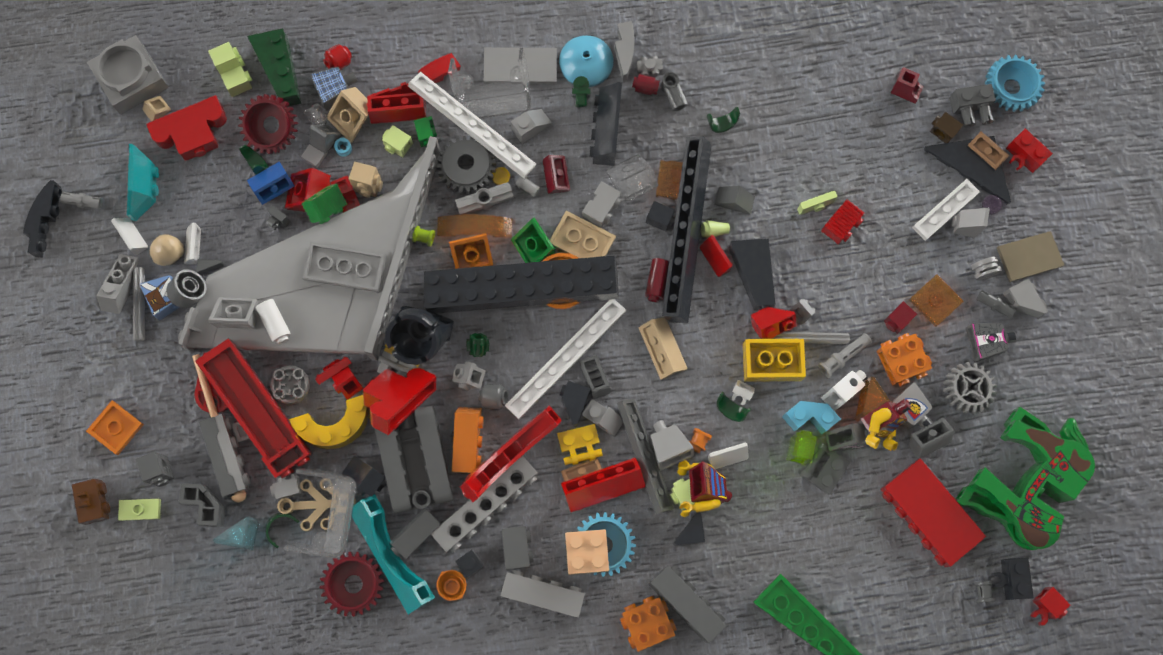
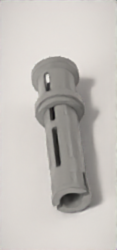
(838, 359)

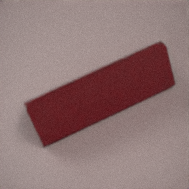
(556, 174)

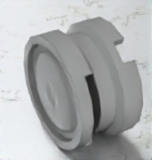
(986, 268)

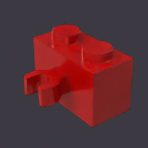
(1028, 151)

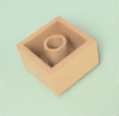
(587, 552)

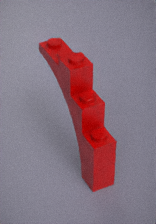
(506, 455)

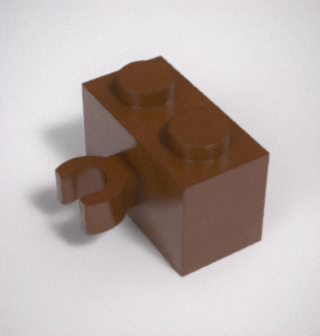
(91, 501)

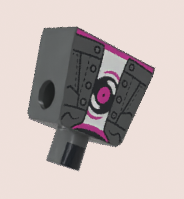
(988, 340)
(856, 434)

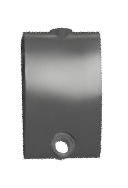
(415, 462)

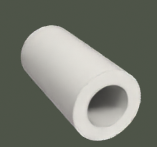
(273, 321)

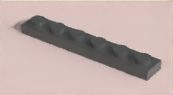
(645, 456)

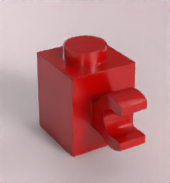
(1050, 604)

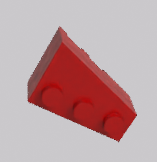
(396, 105)

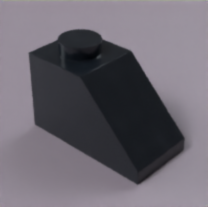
(574, 400)

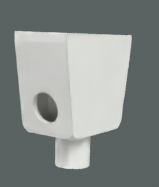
(845, 389)

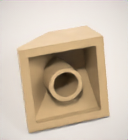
(349, 112)

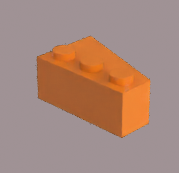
(467, 439)

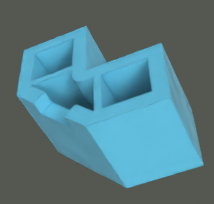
(819, 414)

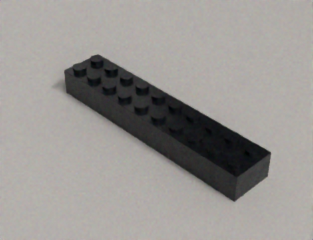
(521, 284)

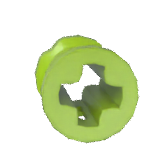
(423, 236)

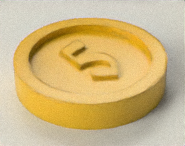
(501, 176)

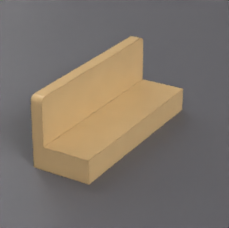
(662, 347)

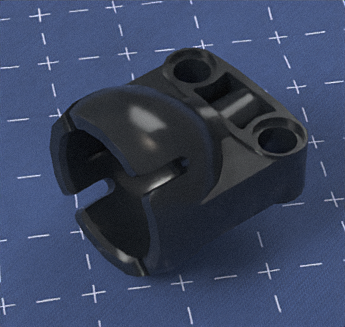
(417, 334)

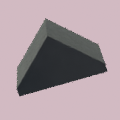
(692, 533)

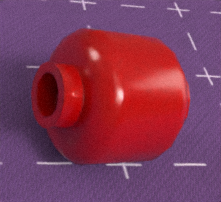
(337, 56)

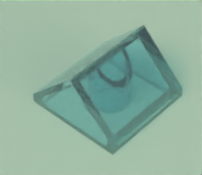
(240, 535)

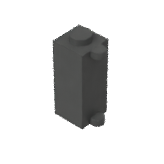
(414, 533)

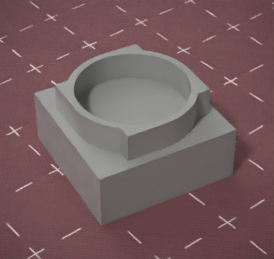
(127, 74)

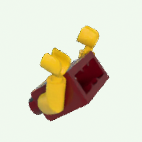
(884, 422)
(706, 487)

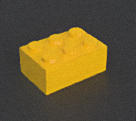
(773, 360)

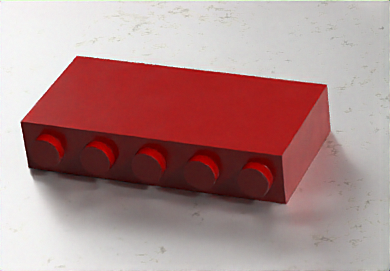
(932, 513)

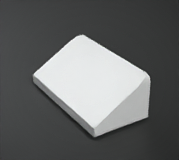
(130, 235)
(192, 244)
(729, 456)

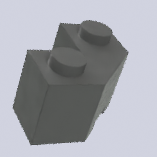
(210, 510)

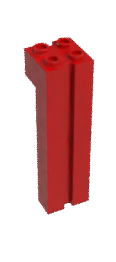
(254, 409)

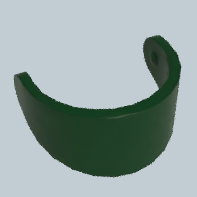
(725, 122)
(254, 160)
(730, 409)
(271, 519)

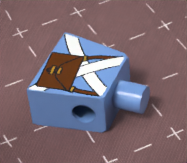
(157, 297)

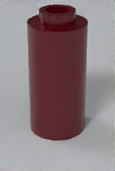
(657, 280)

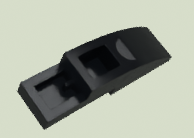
(42, 211)

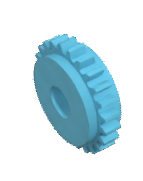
(1021, 71)
(619, 536)

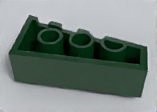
(276, 59)

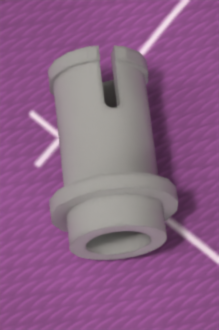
(528, 186)

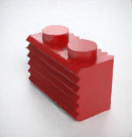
(842, 222)

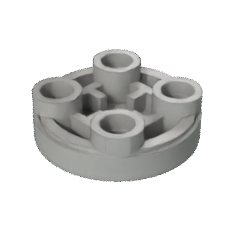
(289, 385)

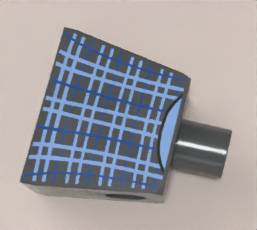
(330, 83)

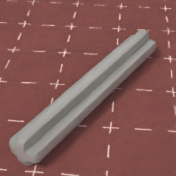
(138, 304)
(817, 338)

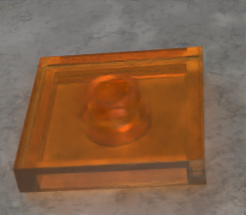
(936, 300)

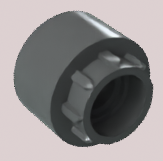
(186, 289)

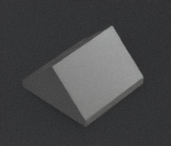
(234, 313)

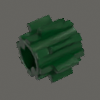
(477, 344)

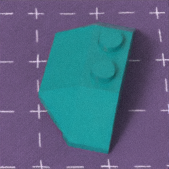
(141, 183)

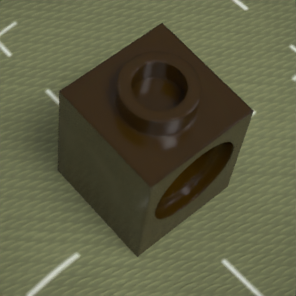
(945, 127)

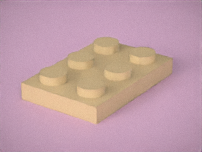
(581, 237)

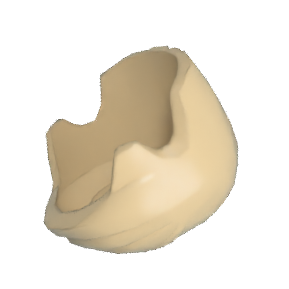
(166, 250)

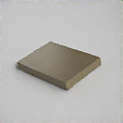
(1030, 256)

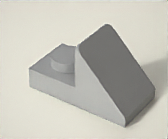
(603, 418)

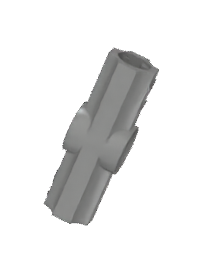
(495, 194)

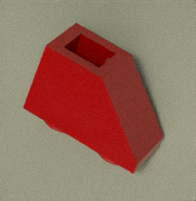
(772, 322)

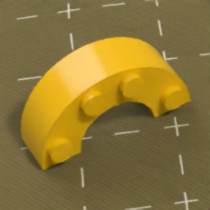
(336, 435)

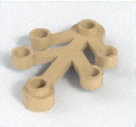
(321, 505)

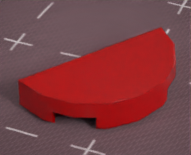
(332, 368)

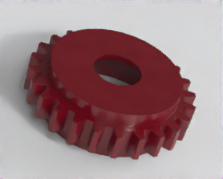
(254, 124)
(335, 584)

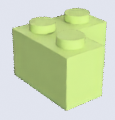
(230, 66)

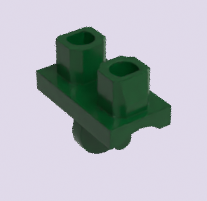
(581, 91)

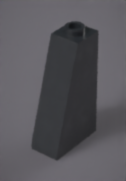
(755, 270)

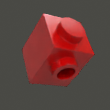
(346, 383)

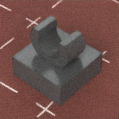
(276, 218)
(803, 311)

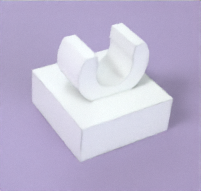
(743, 390)

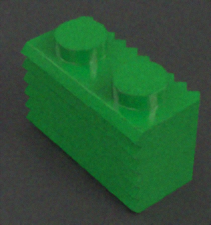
(324, 203)

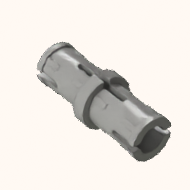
(81, 200)

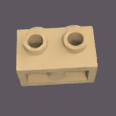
(365, 180)

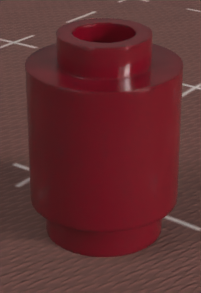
(645, 84)

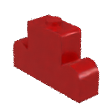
(190, 128)
(396, 397)

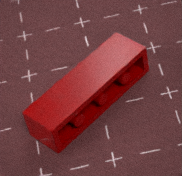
(603, 485)

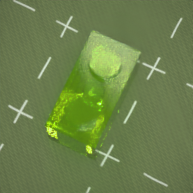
(801, 447)

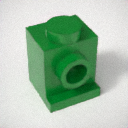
(425, 129)

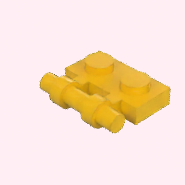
(579, 438)

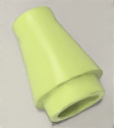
(714, 228)

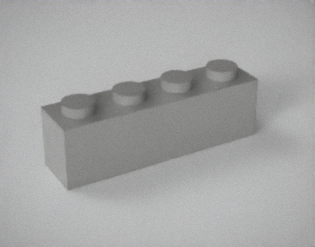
(542, 594)

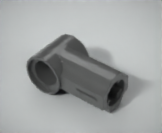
(673, 93)

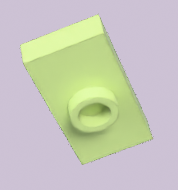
(817, 203)
(139, 509)

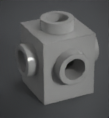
(468, 376)

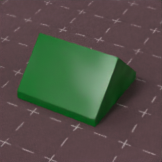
(533, 243)

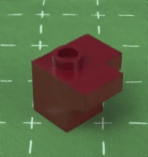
(907, 85)

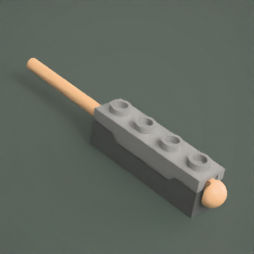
(222, 447)

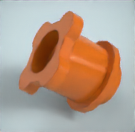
(699, 440)

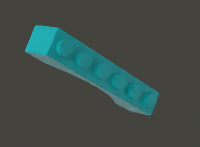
(409, 588)

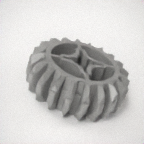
(964, 382)

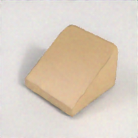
(155, 108)

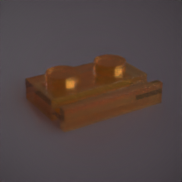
(669, 179)

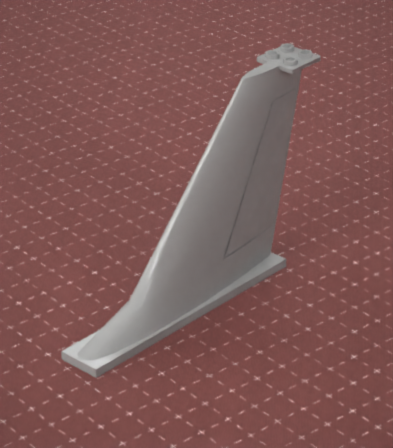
(321, 314)

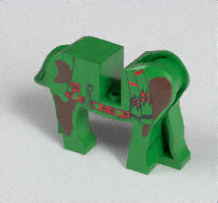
(1060, 472)

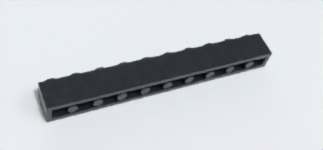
(687, 230)

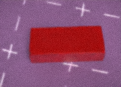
(715, 256)

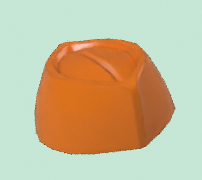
(451, 585)

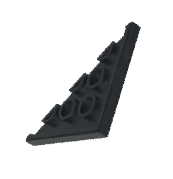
(972, 166)

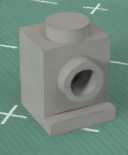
(286, 487)

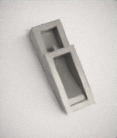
(624, 48)

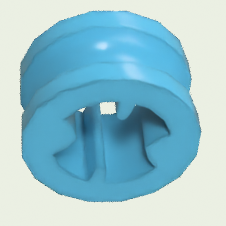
(341, 152)

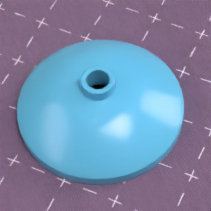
(595, 67)

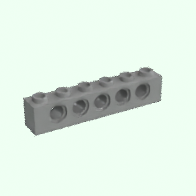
(443, 532)

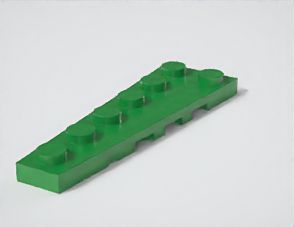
(797, 614)

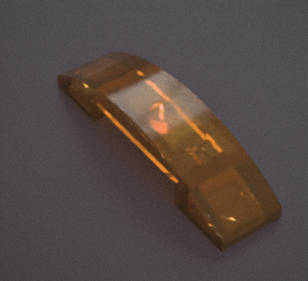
(474, 225)

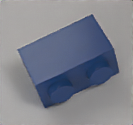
(270, 183)

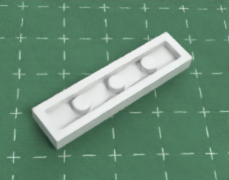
(946, 209)

